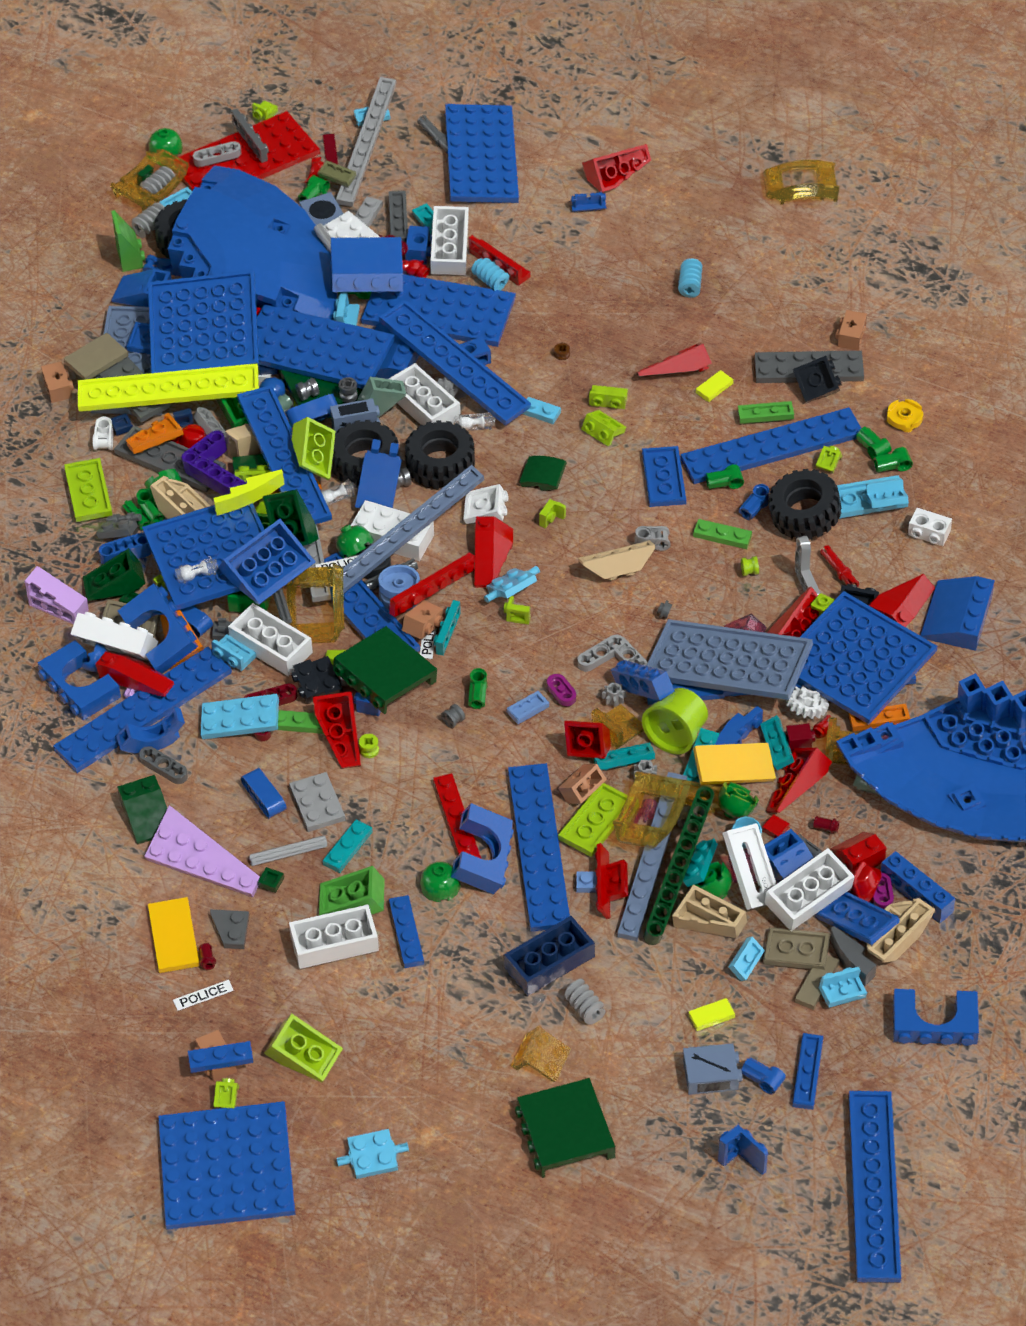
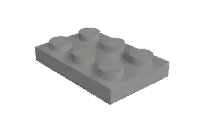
(317, 801)

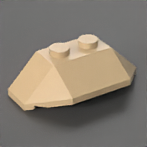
(176, 497)
(619, 561)
(913, 919)

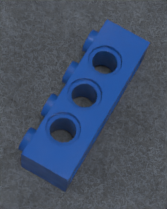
(642, 680)
(916, 884)

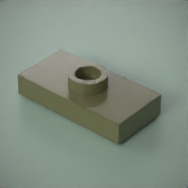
(337, 173)

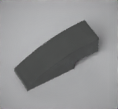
(852, 955)

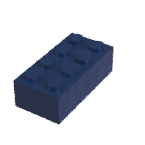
(549, 955)

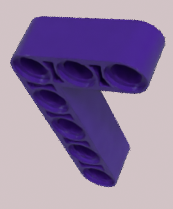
(200, 465)

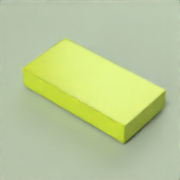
(714, 386)
(711, 1014)

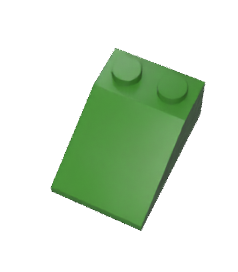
(127, 244)
(353, 891)

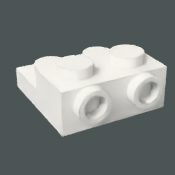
(485, 502)

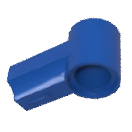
(755, 502)
(767, 1078)

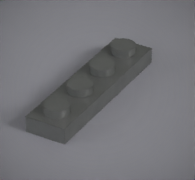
(247, 132)
(398, 214)

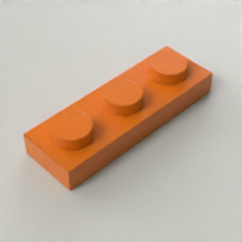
(894, 714)

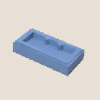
(528, 707)

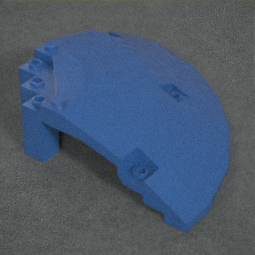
(235, 227)
(952, 754)

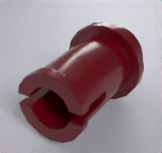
(826, 824)
(207, 960)

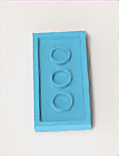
(854, 498)
(239, 716)

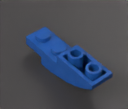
(740, 727)

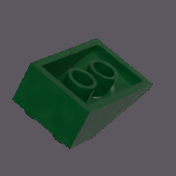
(294, 514)
(115, 577)
(143, 807)

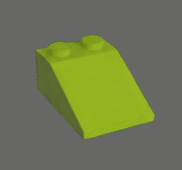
(314, 446)
(303, 1049)

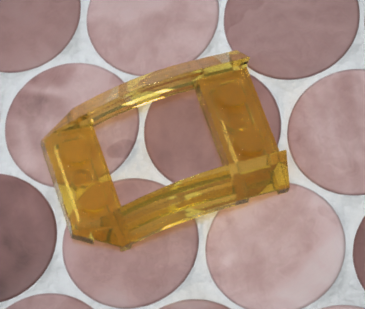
(128, 183)
(823, 189)
(319, 577)
(652, 785)

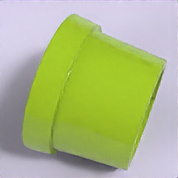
(675, 721)

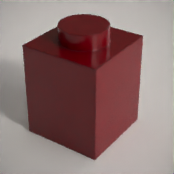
(800, 736)

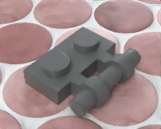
(119, 525)

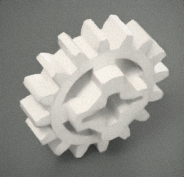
(807, 703)

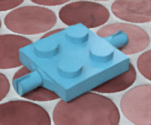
(511, 583)
(372, 1154)

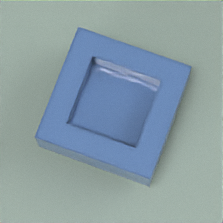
(586, 882)

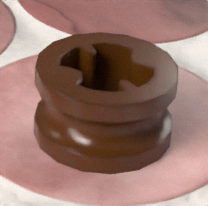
(562, 347)

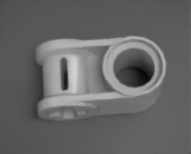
(653, 533)

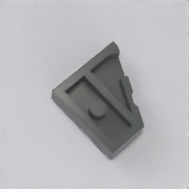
(231, 927)

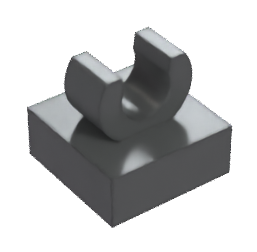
(220, 628)

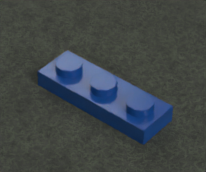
(220, 1056)

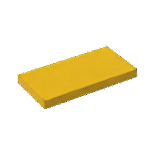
(734, 763)
(173, 935)

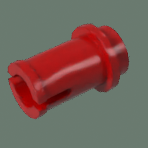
(821, 728)

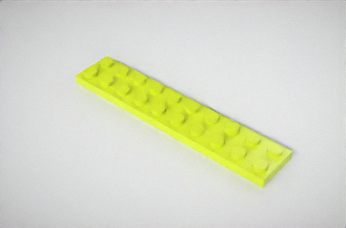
(166, 387)

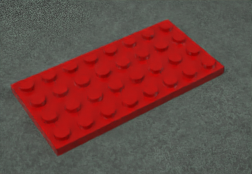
(286, 145)

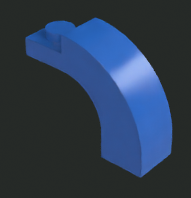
(158, 736)

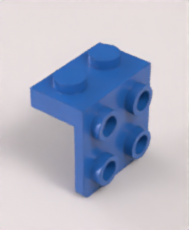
(742, 1142)

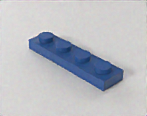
(406, 931)

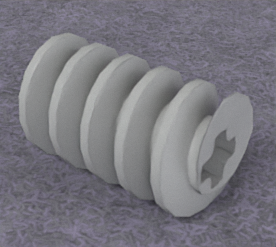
(158, 180)
(145, 221)
(584, 1001)

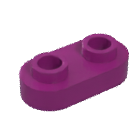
(564, 693)
(884, 892)

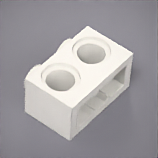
(929, 526)

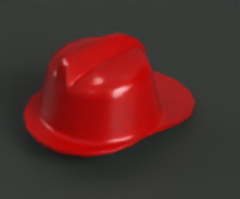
(191, 435)
(865, 881)

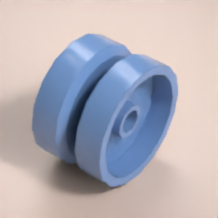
(394, 581)

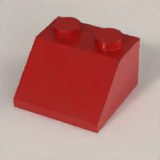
(587, 739)
(862, 847)

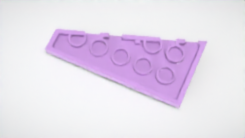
(191, 851)

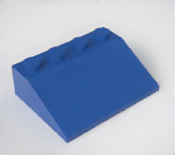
(366, 264)
(398, 358)
(267, 562)
(958, 611)

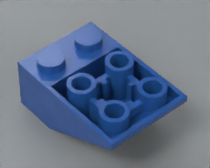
(134, 287)
(787, 854)

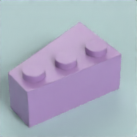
(54, 596)

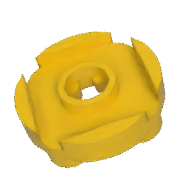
(901, 422)

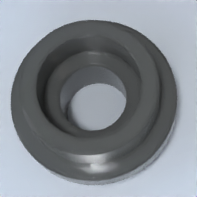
(664, 609)

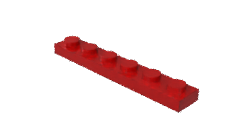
(431, 584)
(453, 809)

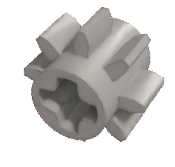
(448, 385)
(613, 694)
(645, 766)

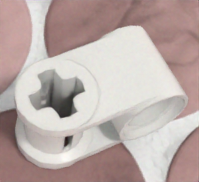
(103, 434)

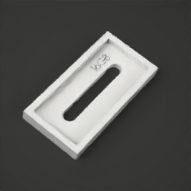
(752, 839)

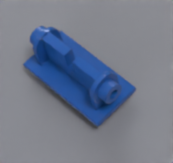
(581, 202)

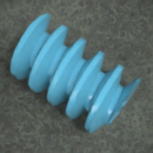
(490, 273)
(690, 278)

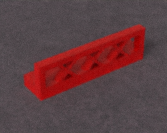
(483, 250)

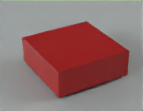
(775, 826)

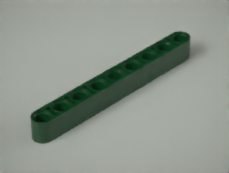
(676, 872)

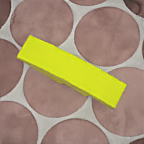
(249, 493)

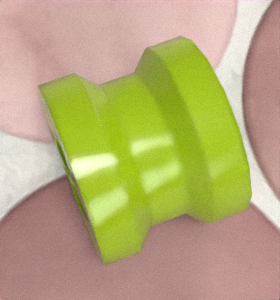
(750, 566)
(368, 745)

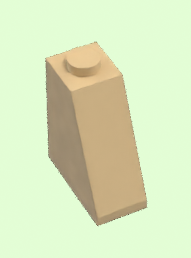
(241, 442)

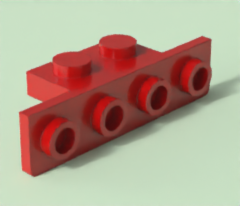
(611, 880)

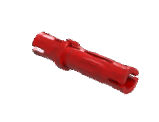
(843, 573)

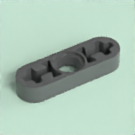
(160, 757)

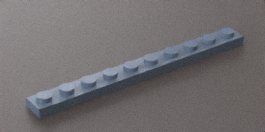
(411, 526)
(646, 875)

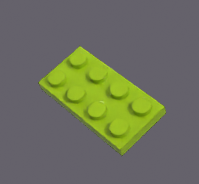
(88, 490)
(594, 820)

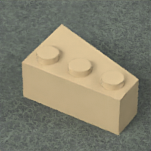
(709, 914)

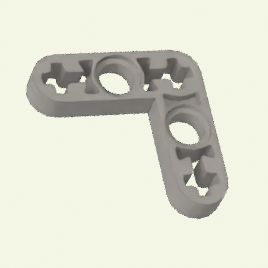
(802, 564)
(616, 651)

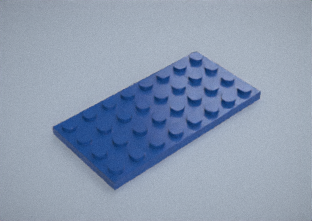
(481, 153)
(456, 308)
(320, 346)

